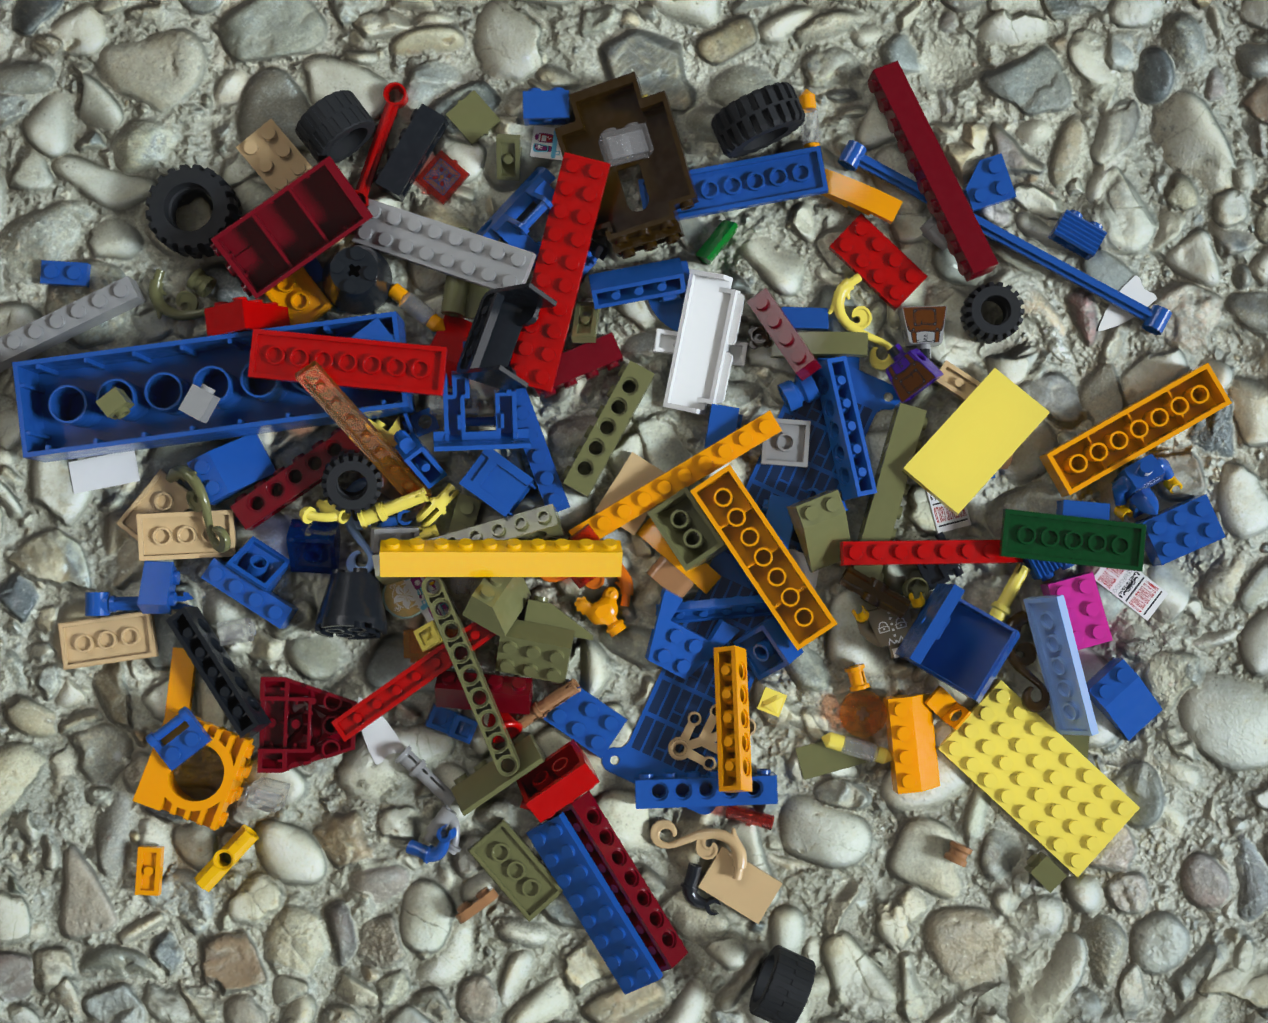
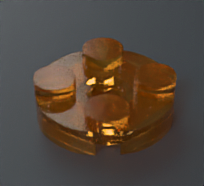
(870, 724)

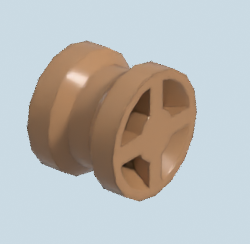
(958, 853)

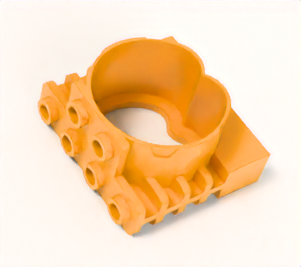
(161, 792)

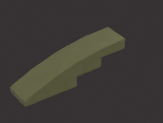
(831, 344)

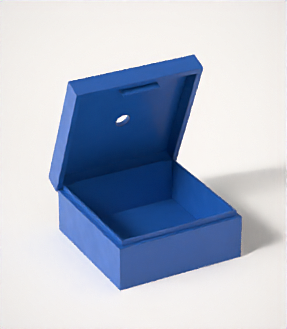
(958, 642)

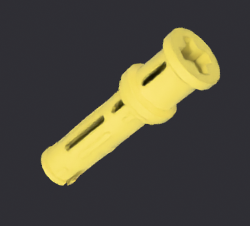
(382, 510)
(1001, 607)

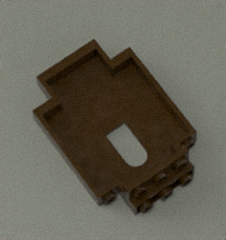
(664, 172)

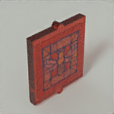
(442, 177)

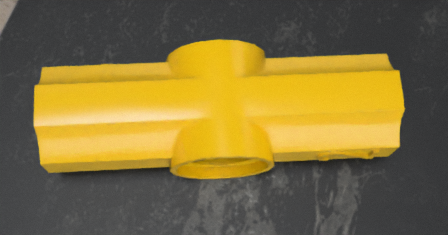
(216, 867)

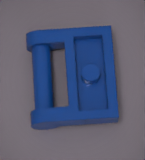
(184, 744)

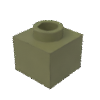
(115, 404)

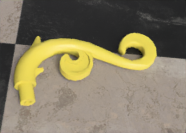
(837, 306)

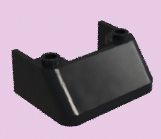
(496, 333)

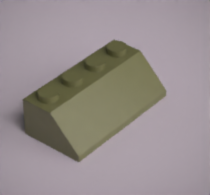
(487, 781)

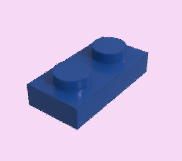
(65, 273)

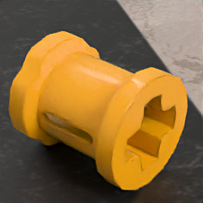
(857, 677)

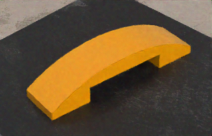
(702, 576)

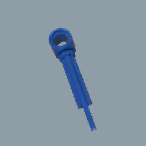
(103, 603)

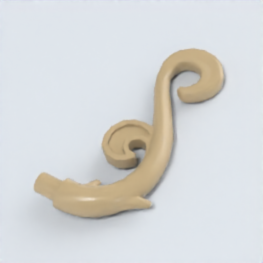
(700, 836)

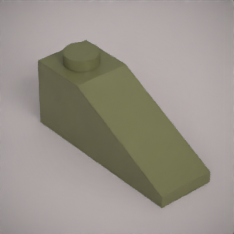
(548, 614)

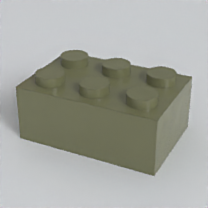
(535, 651)

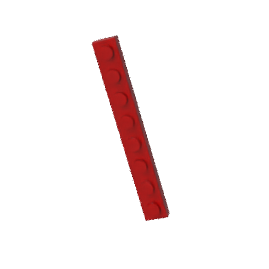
(922, 552)
(405, 684)

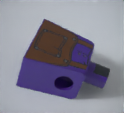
(910, 372)

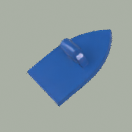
(669, 308)

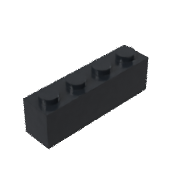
(411, 152)

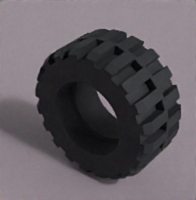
(758, 119)
(168, 196)

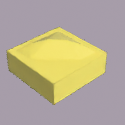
(428, 636)
(771, 701)

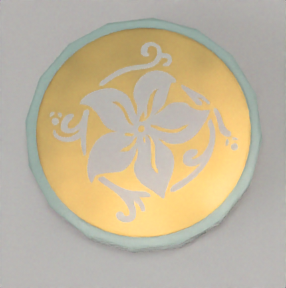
(400, 601)

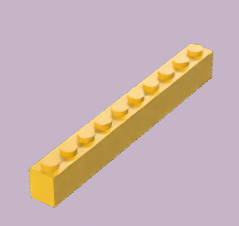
(500, 558)

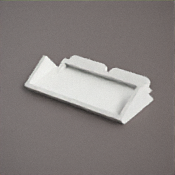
(702, 344)

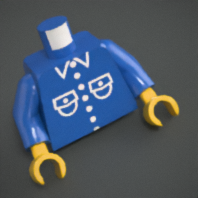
(1139, 476)

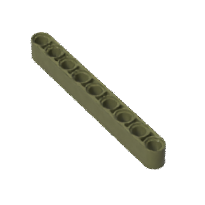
(480, 682)

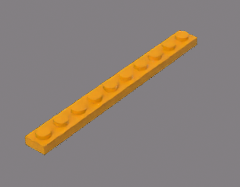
(682, 475)

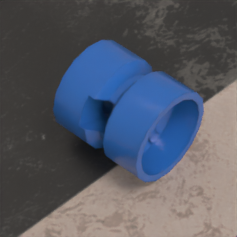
(798, 391)

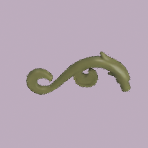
(161, 307)
(199, 501)

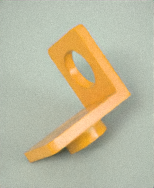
(945, 706)

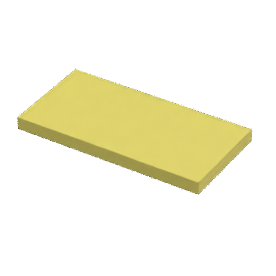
(975, 441)

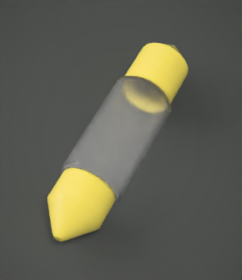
(857, 748)

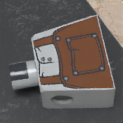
(923, 327)

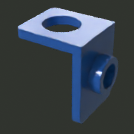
(411, 423)

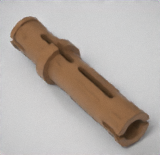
(541, 708)

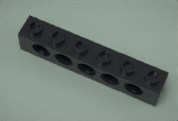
(218, 671)

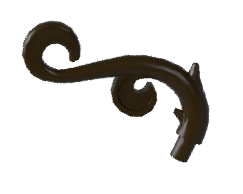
(1019, 664)

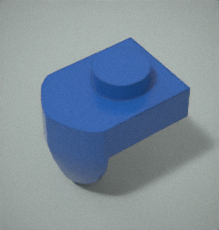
(1144, 502)

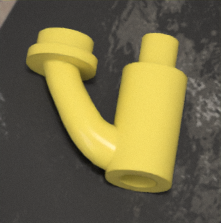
(327, 513)

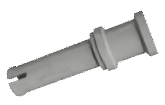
(418, 768)

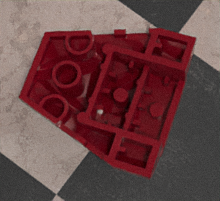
(300, 725)

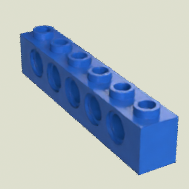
(845, 428)
(645, 799)

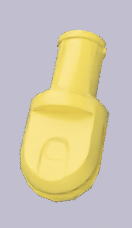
(436, 506)

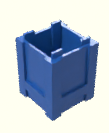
(497, 482)

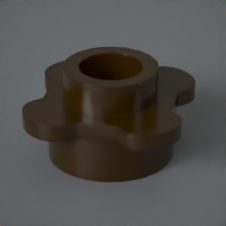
(754, 333)

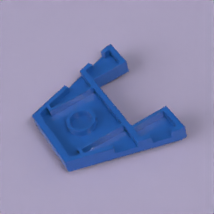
(678, 647)

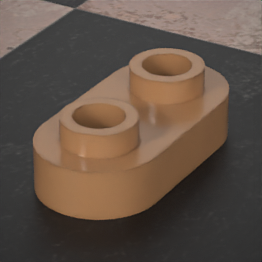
(468, 910)

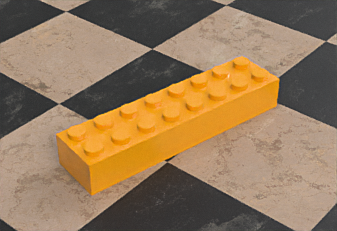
(1135, 430)
(763, 557)

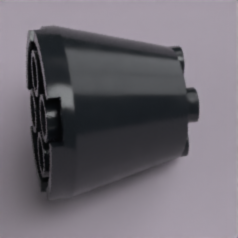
(360, 293)
(352, 606)

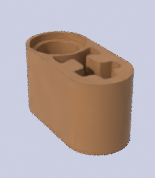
(670, 577)

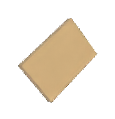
(632, 476)
(156, 497)
(747, 896)

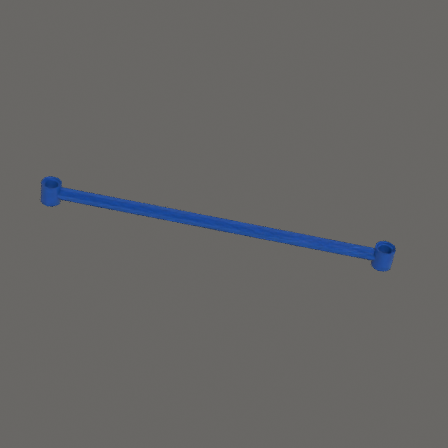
(1154, 318)

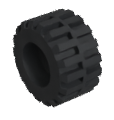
(1007, 302)
(351, 500)

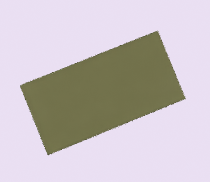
(516, 869)

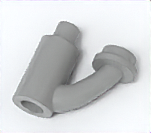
(443, 817)

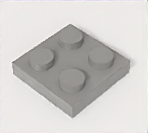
(789, 446)

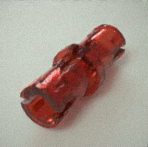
(750, 817)

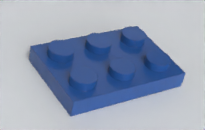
(587, 721)

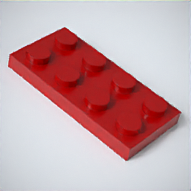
(878, 261)

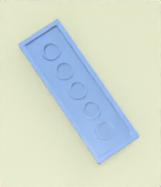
(1060, 665)

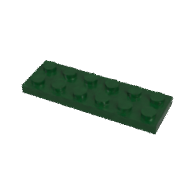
(1072, 540)

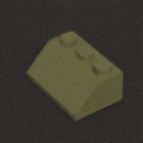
(687, 530)
(497, 603)

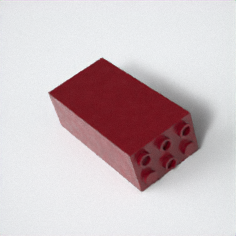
(291, 228)

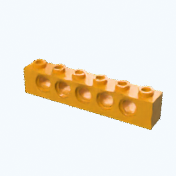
(732, 719)

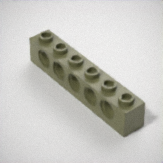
(628, 373)

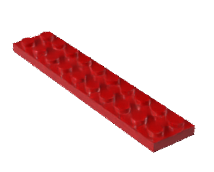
(561, 267)

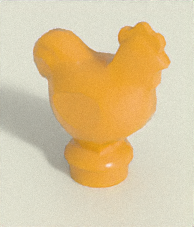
(603, 611)

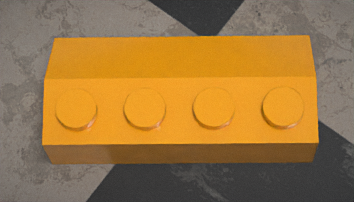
(911, 743)

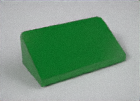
(717, 241)

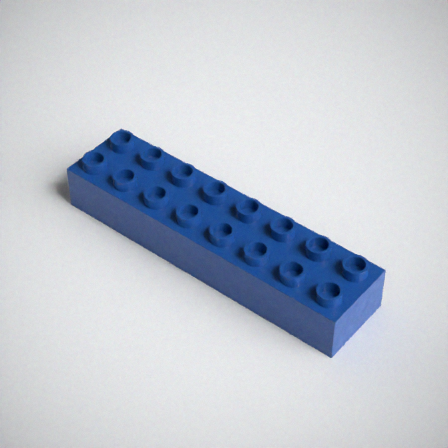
(61, 392)

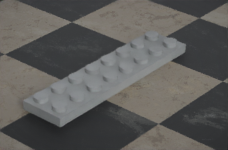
(444, 247)

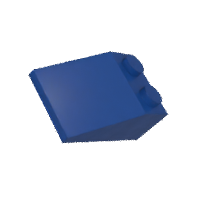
(233, 468)
(1123, 697)

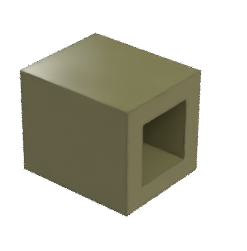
(1045, 871)

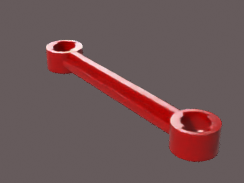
(380, 139)

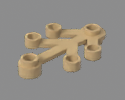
(706, 739)

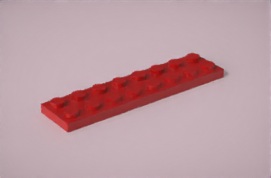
(350, 361)

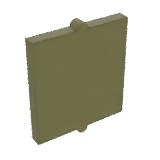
(473, 117)

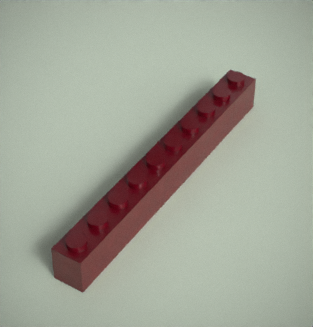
(932, 171)

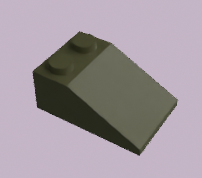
(820, 528)

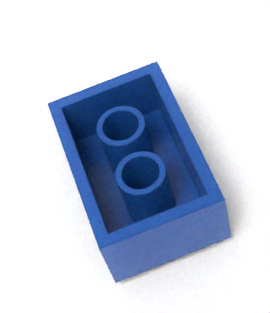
(1181, 530)

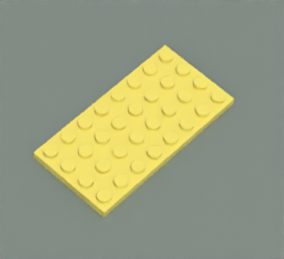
(1038, 778)

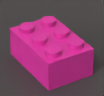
(1083, 607)

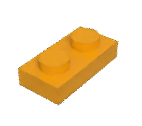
(149, 870)

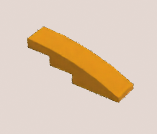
(861, 196)

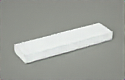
(666, 340)

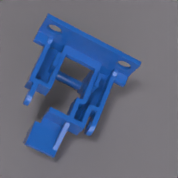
(505, 226)
(504, 420)

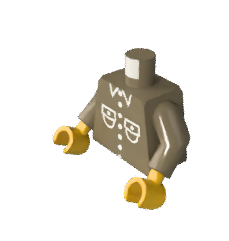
(886, 629)

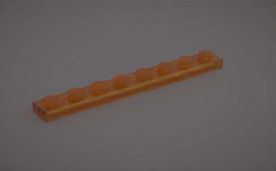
(359, 429)

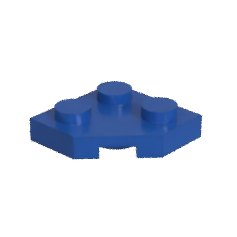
(989, 184)

